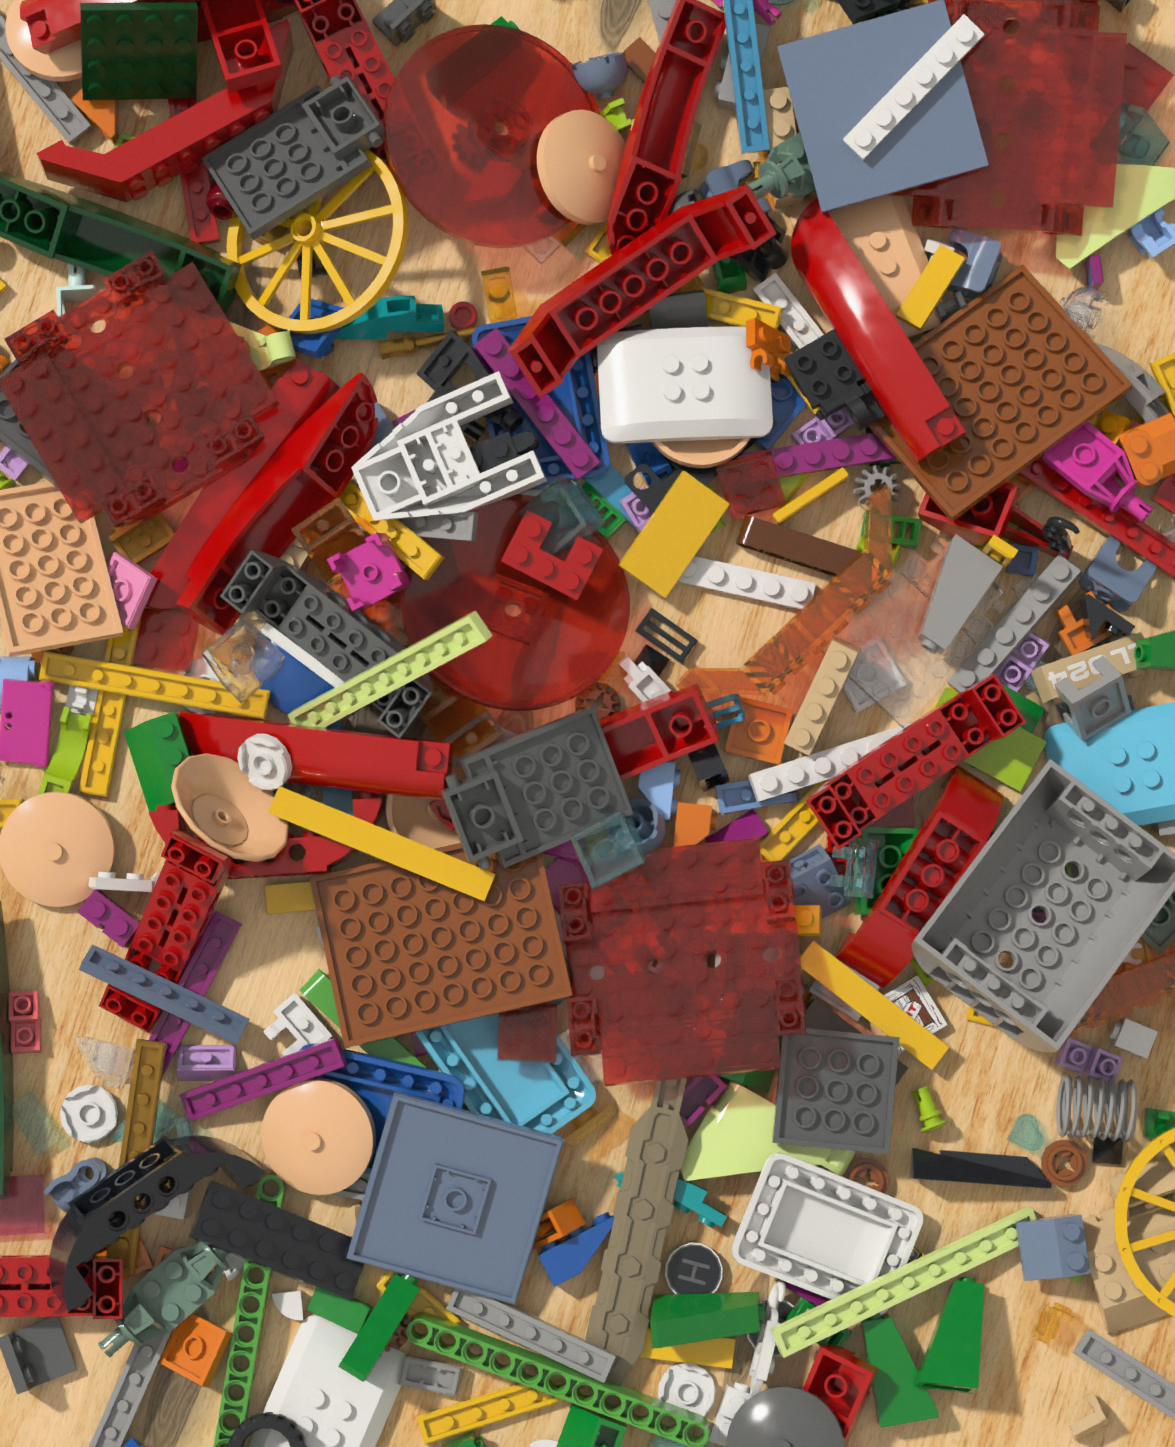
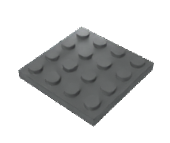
(836, 1091)

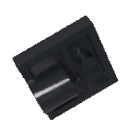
(765, 257)

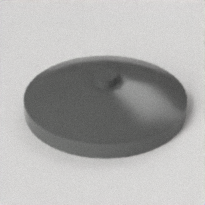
(785, 1419)

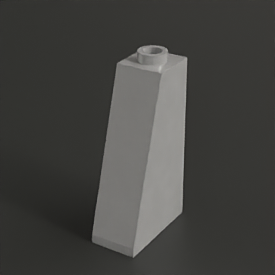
(957, 590)

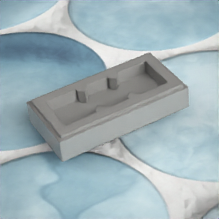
(430, 1375)

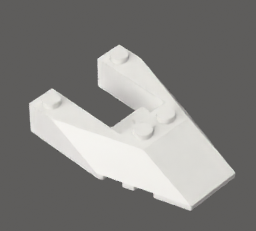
(429, 466)

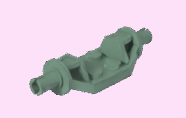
(792, 168)
(168, 1295)

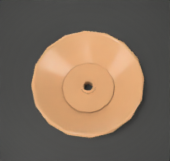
(227, 808)

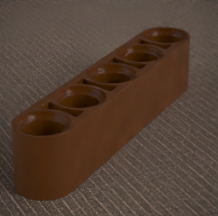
(794, 546)

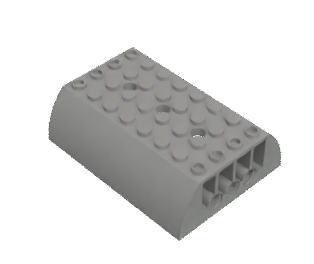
(1088, 918)

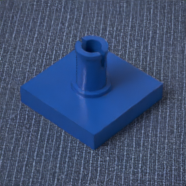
(315, 344)

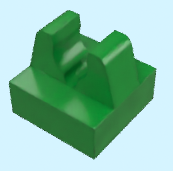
(1157, 1122)

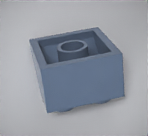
(1053, 1247)

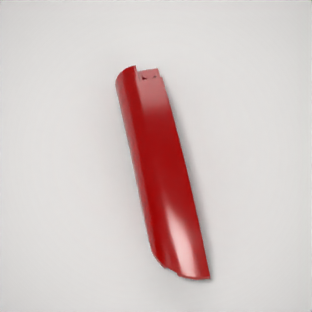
(648, 735)

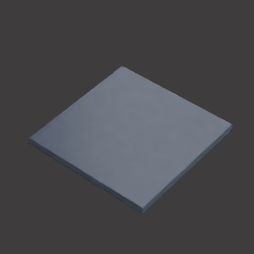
(845, 74)
(455, 1197)

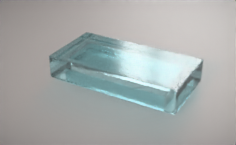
(36, 1123)

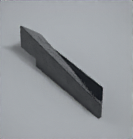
(976, 1168)

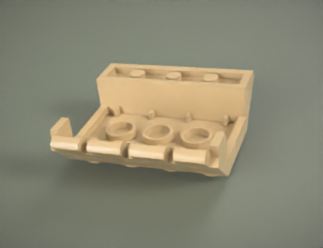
(1119, 1298)

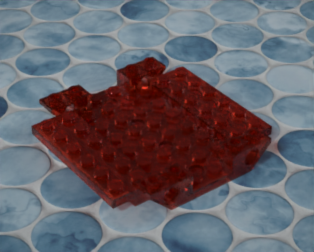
(1057, 118)
(95, 424)
(687, 1015)

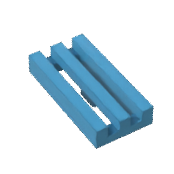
(737, 707)

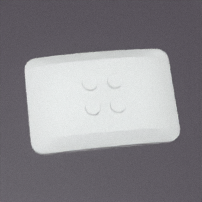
(681, 386)
(823, 1228)
(326, 1400)

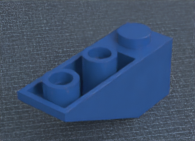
(571, 1255)

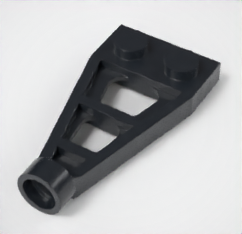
(445, 363)

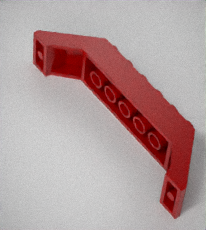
(171, 146)
(635, 282)

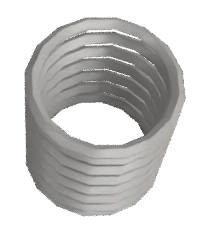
(1110, 1099)

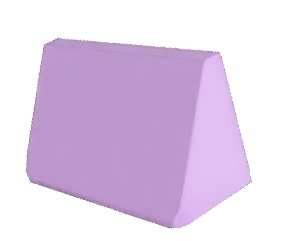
(205, 1062)

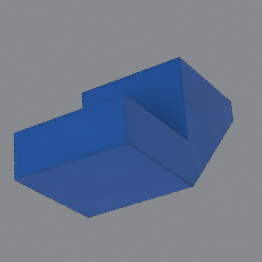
(648, 454)

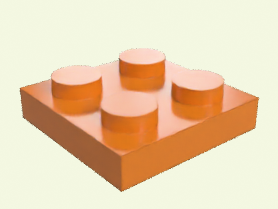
(761, 734)
(196, 1349)

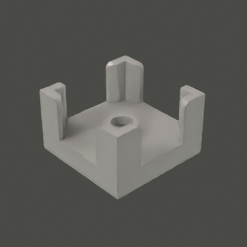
(1096, 704)

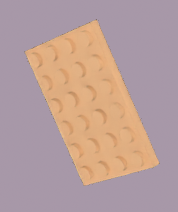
(51, 574)

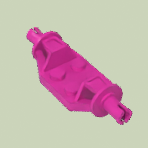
(1091, 464)

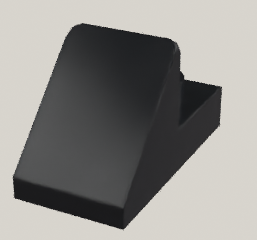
(1096, 613)

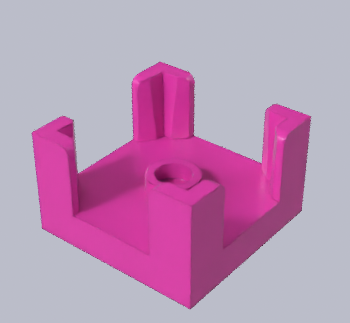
(370, 572)

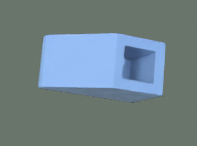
(657, 787)

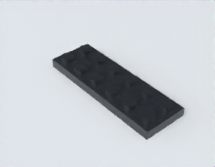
(276, 1240)

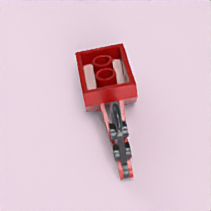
(991, 518)

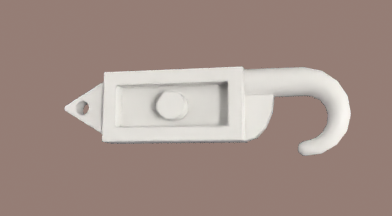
(762, 1361)

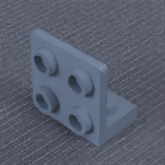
(812, 879)

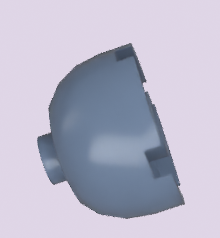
(602, 74)
(649, 823)

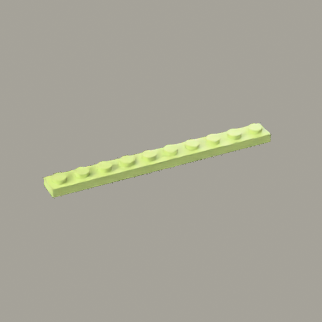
(393, 672)
(899, 1284)

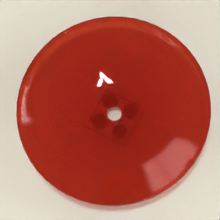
(532, 658)

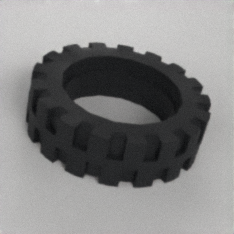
(267, 1421)

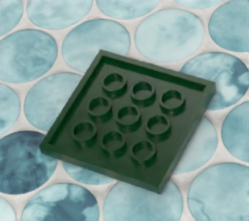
(139, 50)

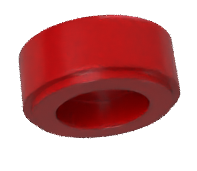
(463, 315)

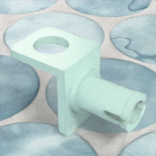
(75, 290)

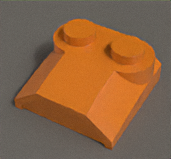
(1150, 449)

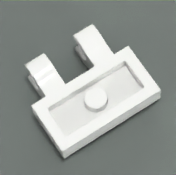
(300, 1023)

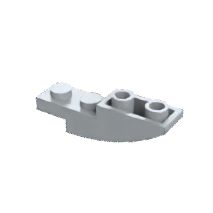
(1145, 388)

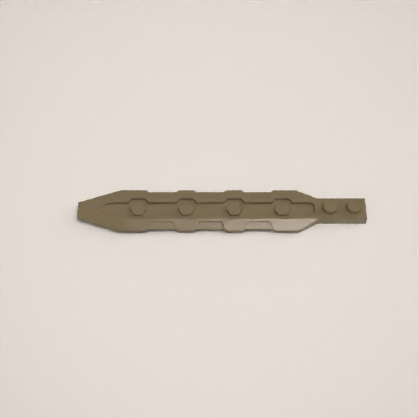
(639, 1229)

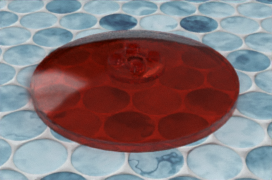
(446, 141)

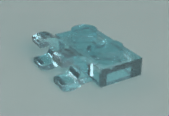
(860, 868)

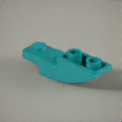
(394, 314)
(688, 1197)

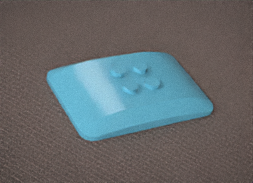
(1125, 763)
(515, 1092)

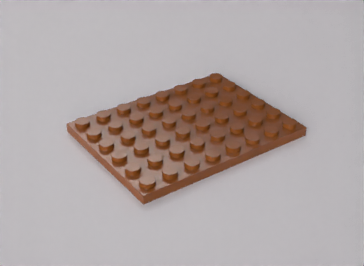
(1014, 385)
(429, 956)

